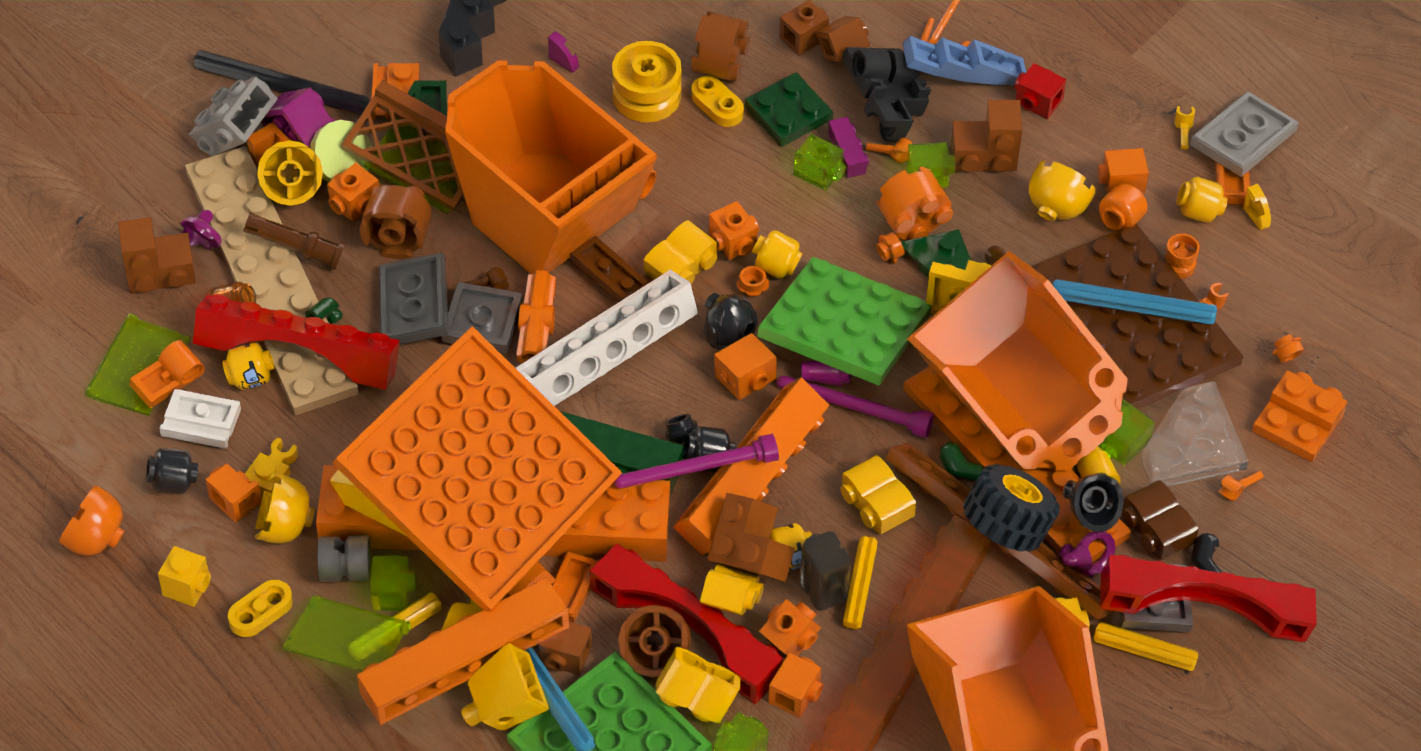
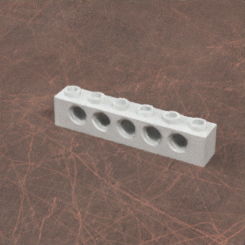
(611, 337)

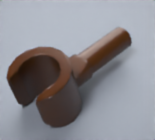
(494, 277)

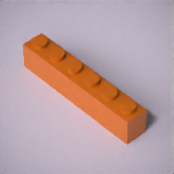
(790, 418)
(461, 650)

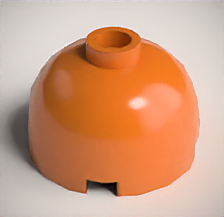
(94, 524)

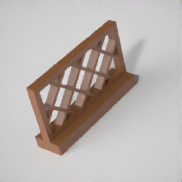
(419, 116)

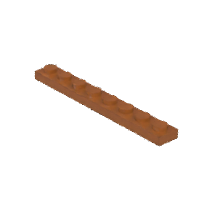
(1041, 562)

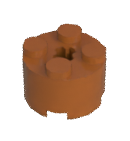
(719, 46)
(396, 220)

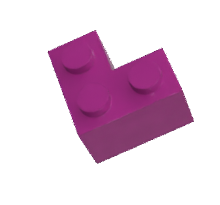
(298, 115)

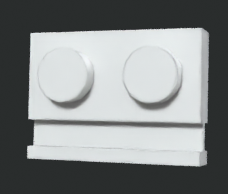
(200, 418)

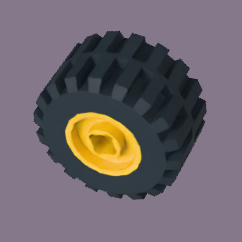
(1011, 508)

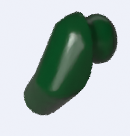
(326, 308)

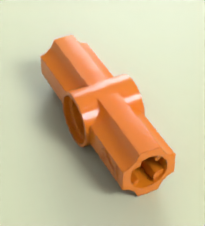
(536, 315)

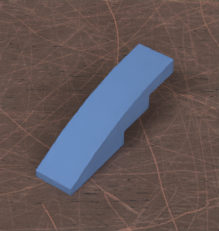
(968, 64)

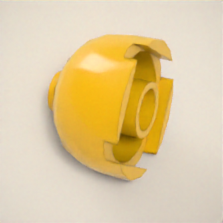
(289, 173)
(1059, 191)
(283, 510)

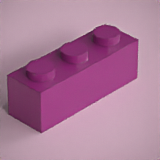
(843, 135)

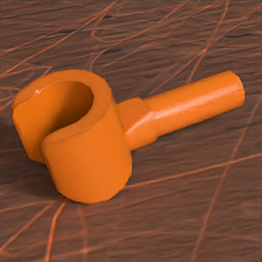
(897, 152)
(1213, 296)
(1233, 488)

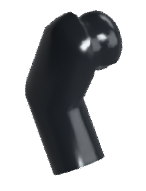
(1203, 552)

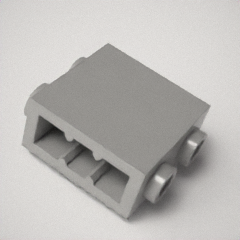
(232, 115)

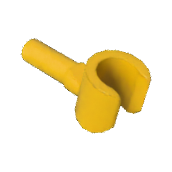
(1184, 122)

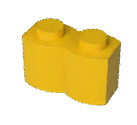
(684, 252)
(878, 495)
(731, 589)
(697, 685)

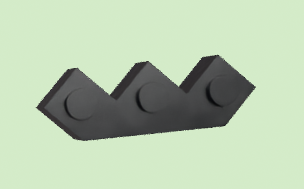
(462, 33)

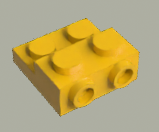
(948, 281)

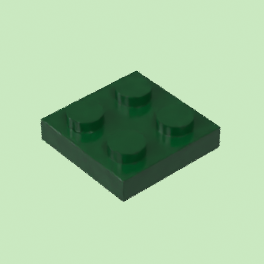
(788, 109)

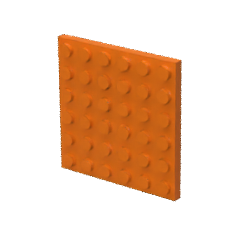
(477, 469)

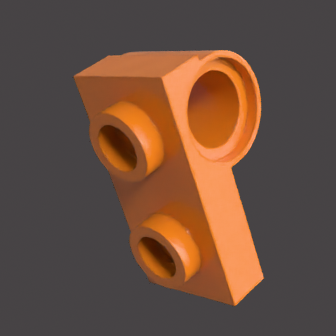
(172, 371)

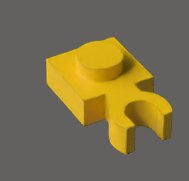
(276, 462)

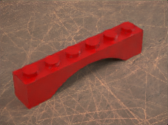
(360, 355)
(631, 583)
(1276, 607)

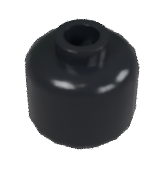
(706, 441)
(171, 470)

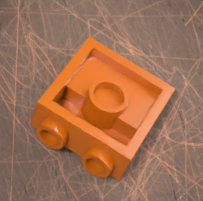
(1300, 415)

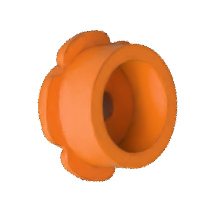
(889, 247)
(749, 275)
(1288, 348)

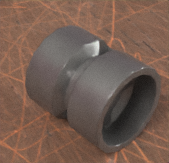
(344, 558)

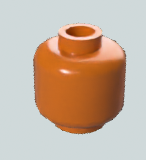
(1123, 207)

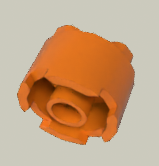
(914, 204)

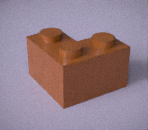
(989, 143)
(154, 260)
(745, 541)

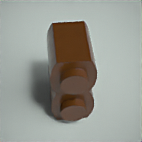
(1159, 519)

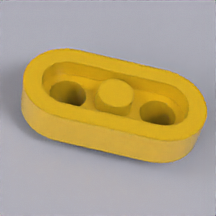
(712, 98)
(257, 607)

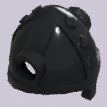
(728, 319)
(1092, 501)

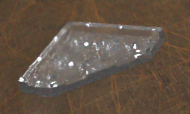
(1193, 440)

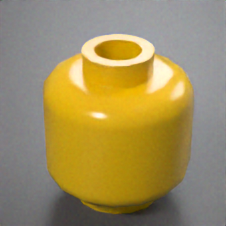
(1201, 199)
(777, 254)

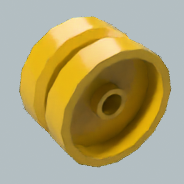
(646, 81)

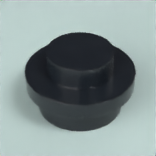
(679, 426)

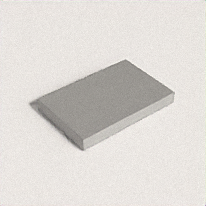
(1244, 133)

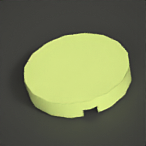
(328, 144)

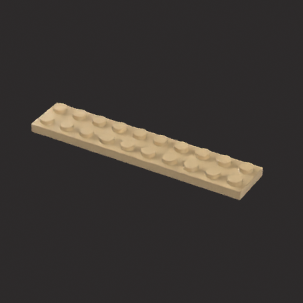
(231, 190)

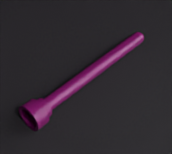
(918, 422)
(762, 449)

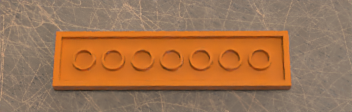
(983, 449)

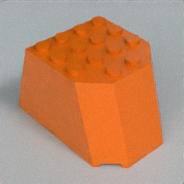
(541, 162)

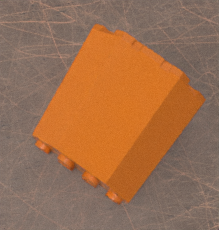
(1025, 366)
(1011, 675)

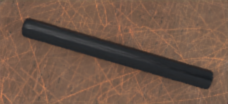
(279, 80)

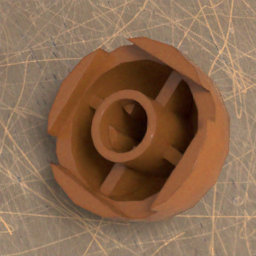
(651, 637)

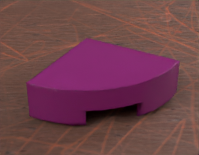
(560, 54)

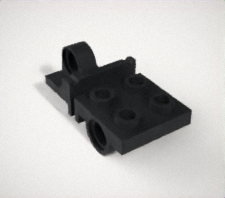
(891, 88)

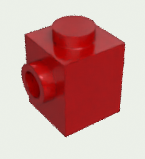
(1040, 90)

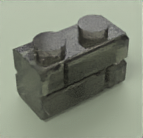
(825, 570)

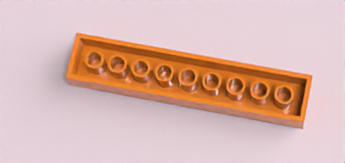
(627, 516)

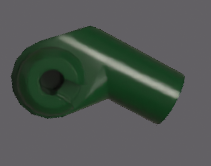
(956, 464)

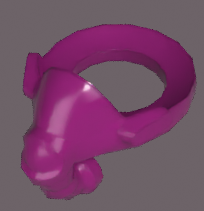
(194, 225)
(1081, 556)

